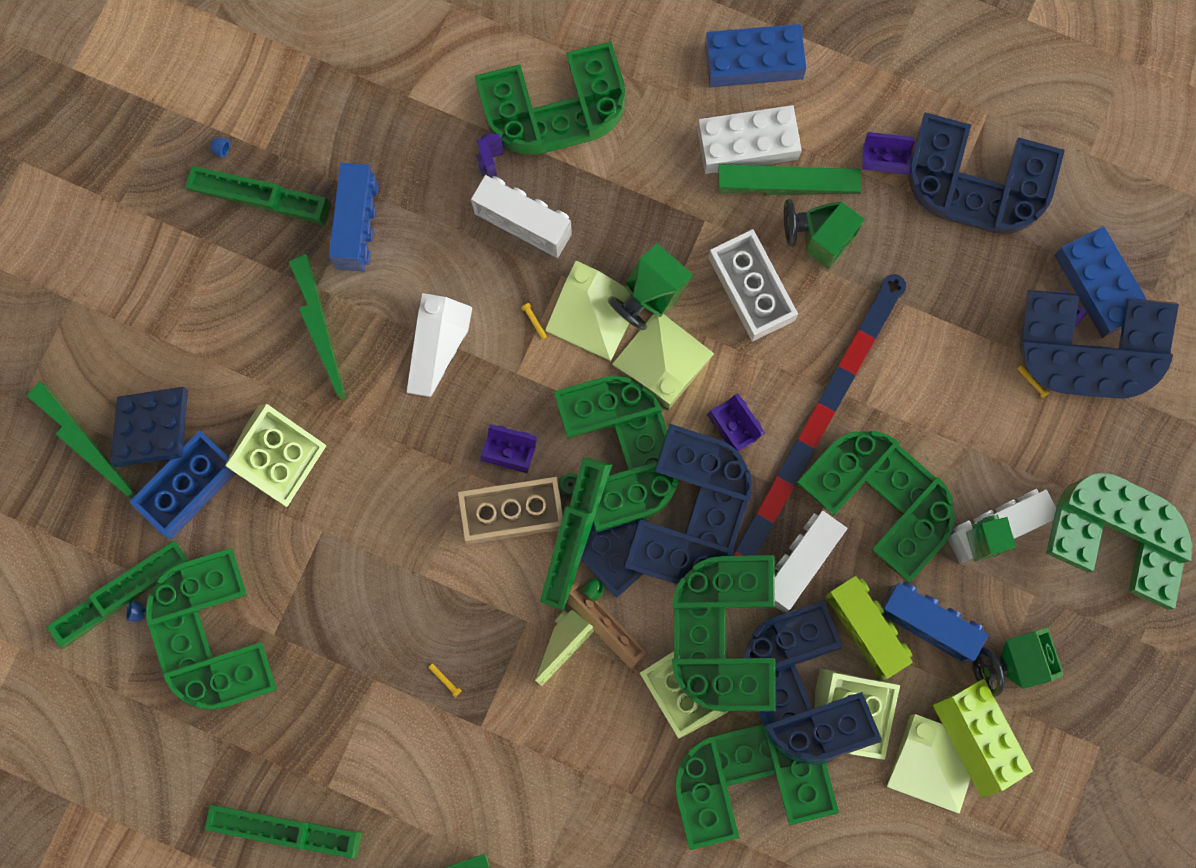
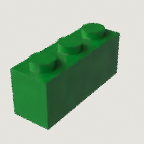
(990, 537)

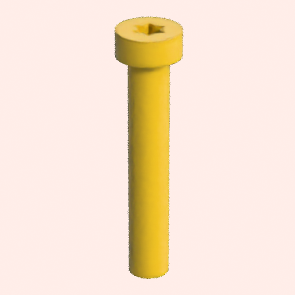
(527, 308)
(1035, 384)
(445, 681)

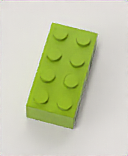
(869, 628)
(983, 738)

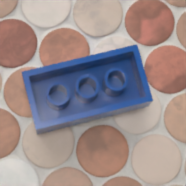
(755, 55)
(353, 217)
(1099, 279)
(184, 485)
(933, 623)

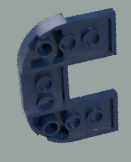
(975, 200)
(1095, 370)
(716, 512)
(795, 727)

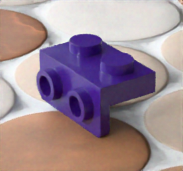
(489, 147)
(887, 153)
(736, 423)
(509, 448)

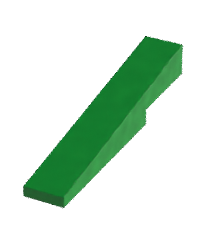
(787, 180)
(259, 195)
(316, 321)
(77, 438)
(574, 531)
(115, 595)
(284, 831)

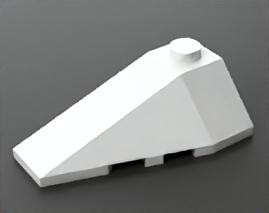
(438, 334)

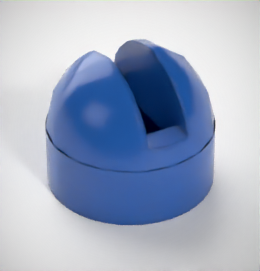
(220, 146)
(134, 612)

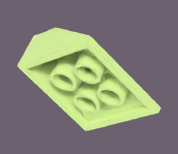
(584, 314)
(663, 359)
(274, 454)
(565, 640)
(879, 695)
(677, 707)
(929, 765)

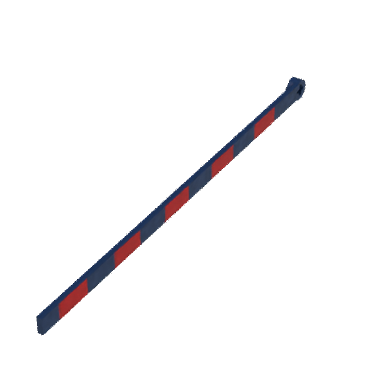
(821, 417)

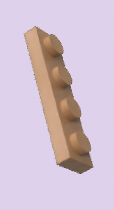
(606, 626)

